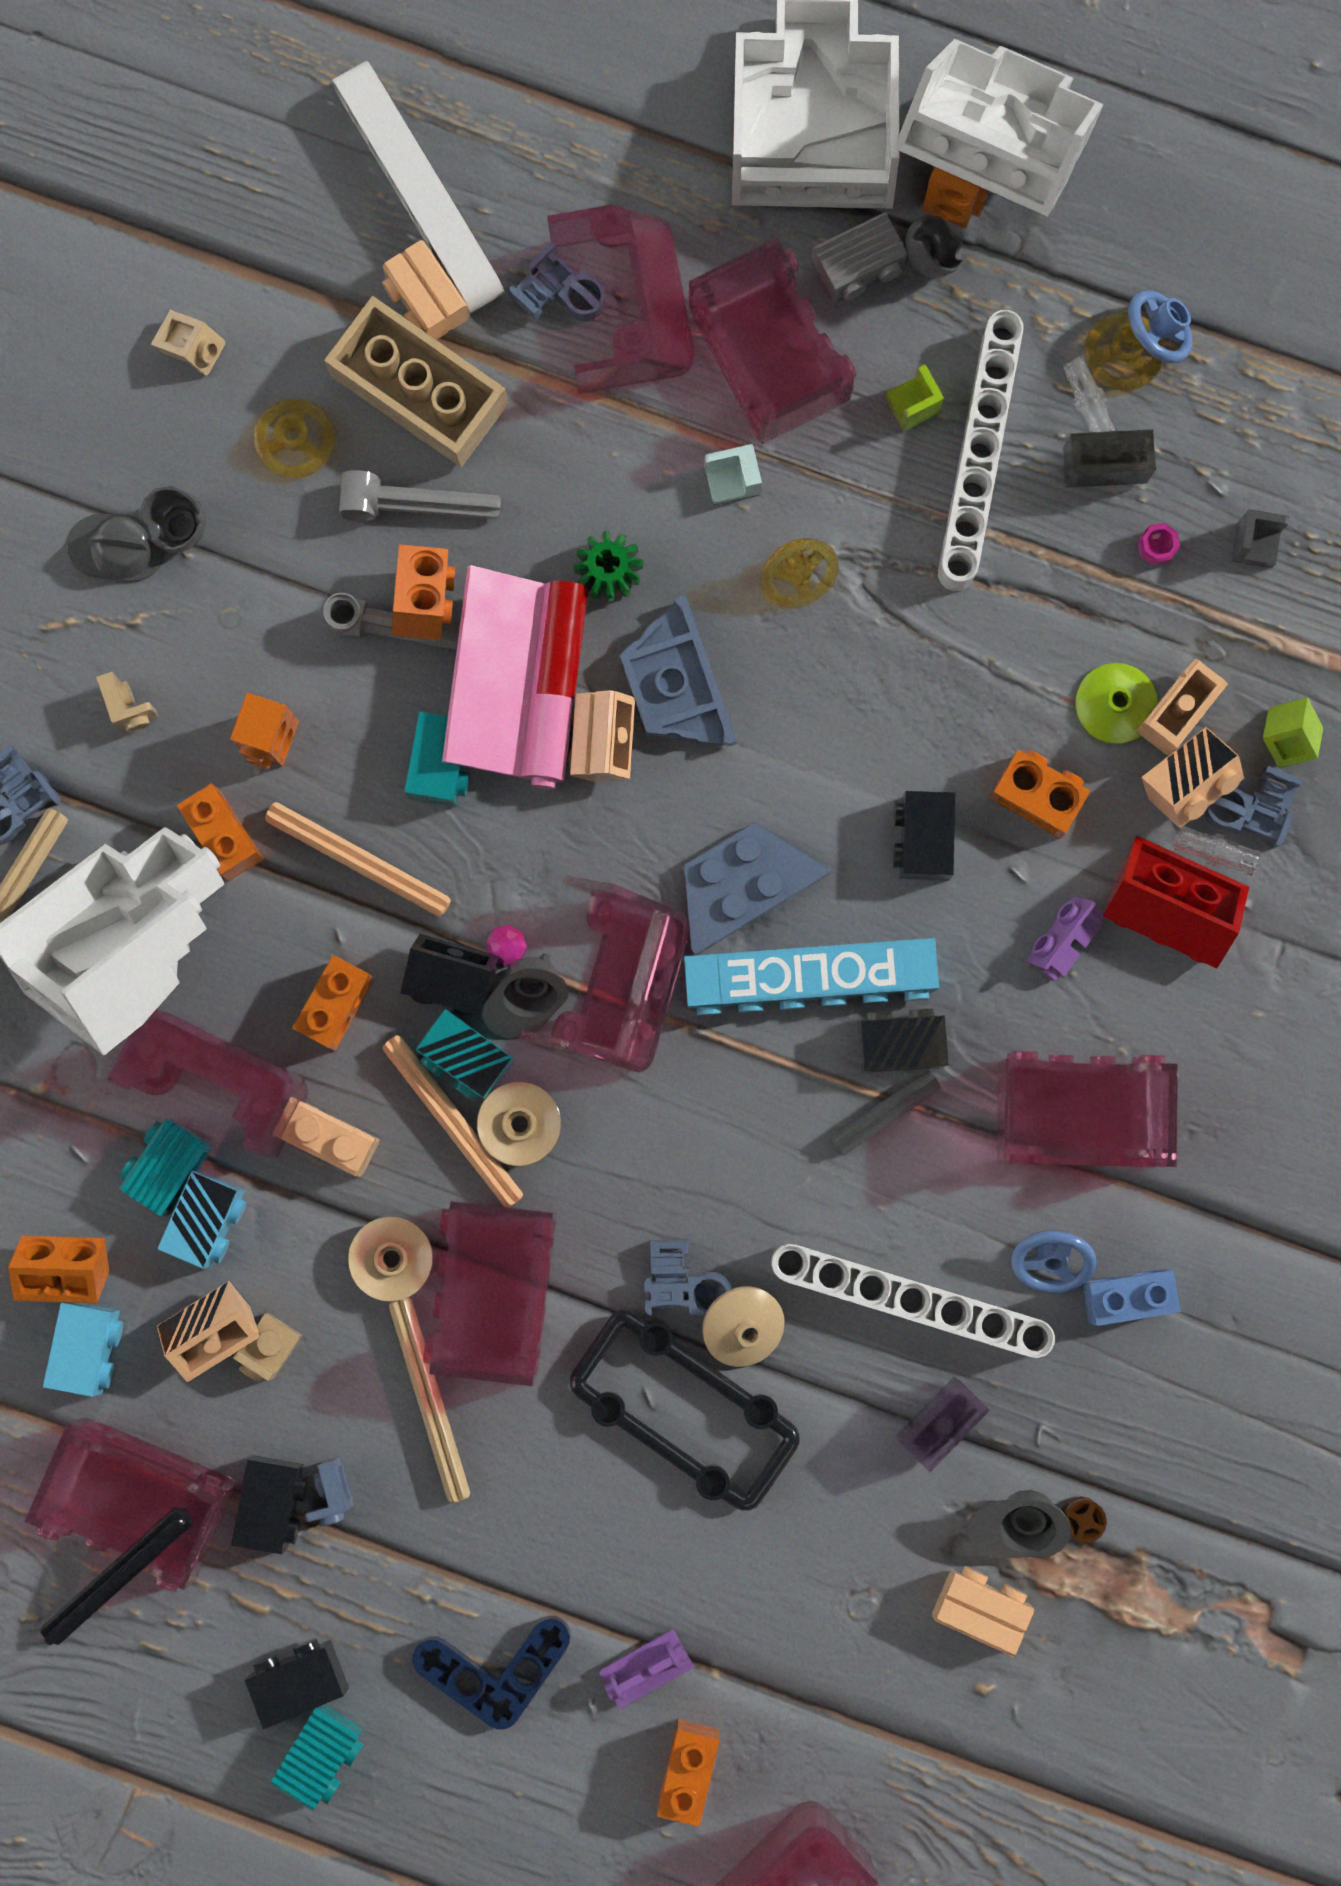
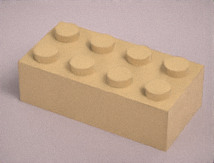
(416, 381)

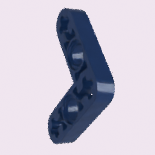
(507, 1683)

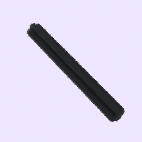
(116, 1575)

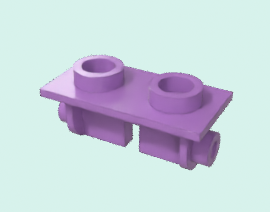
(1076, 922)
(645, 1669)

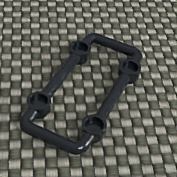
(759, 1410)

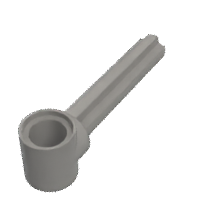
(364, 497)
(377, 622)

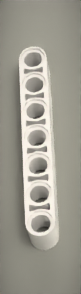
(417, 186)
(982, 431)
(932, 1301)

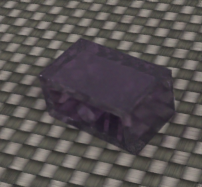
(942, 1424)

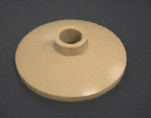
(496, 1120)
(368, 1262)
(735, 1313)

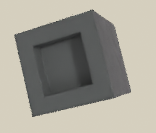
(1258, 538)

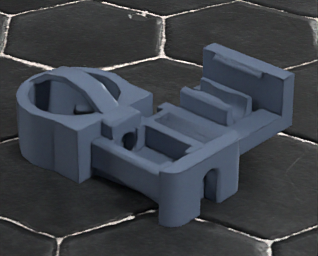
(552, 278)
(22, 792)
(1265, 814)
(671, 1280)

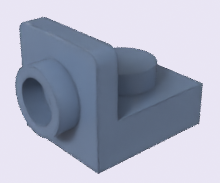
(333, 1485)

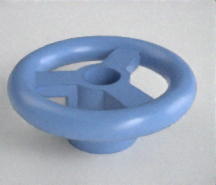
(1167, 319)
(1052, 1256)

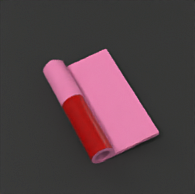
(516, 676)

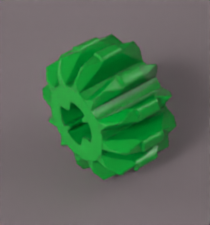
(621, 557)

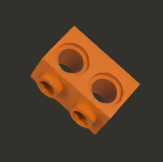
(953, 198)
(420, 585)
(264, 731)
(1034, 803)
(220, 831)
(334, 1003)
(58, 1269)
(688, 1772)

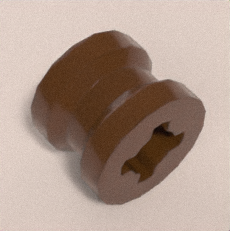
(1090, 1523)

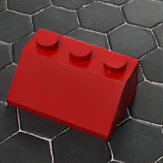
(1177, 902)

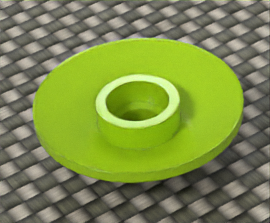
(1101, 716)

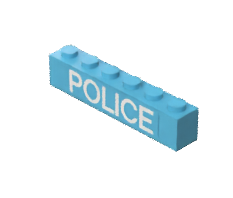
(811, 974)

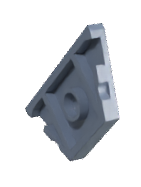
(675, 681)
(742, 882)

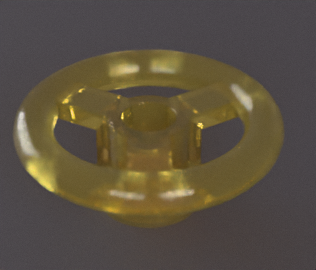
(1122, 336)
(283, 427)
(795, 564)

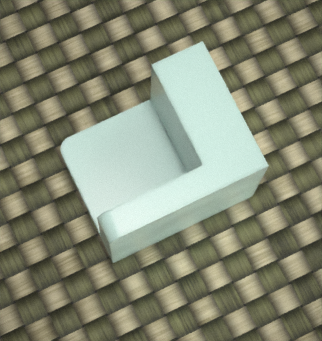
(733, 474)

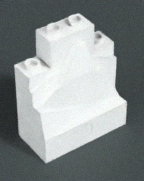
(816, 111)
(999, 123)
(110, 935)

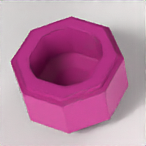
(1158, 544)
(507, 943)

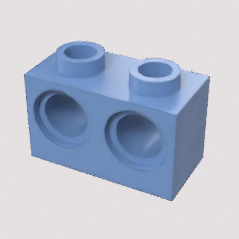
(1131, 1297)

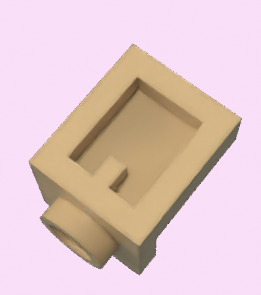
(189, 341)
(118, 699)
(270, 1351)

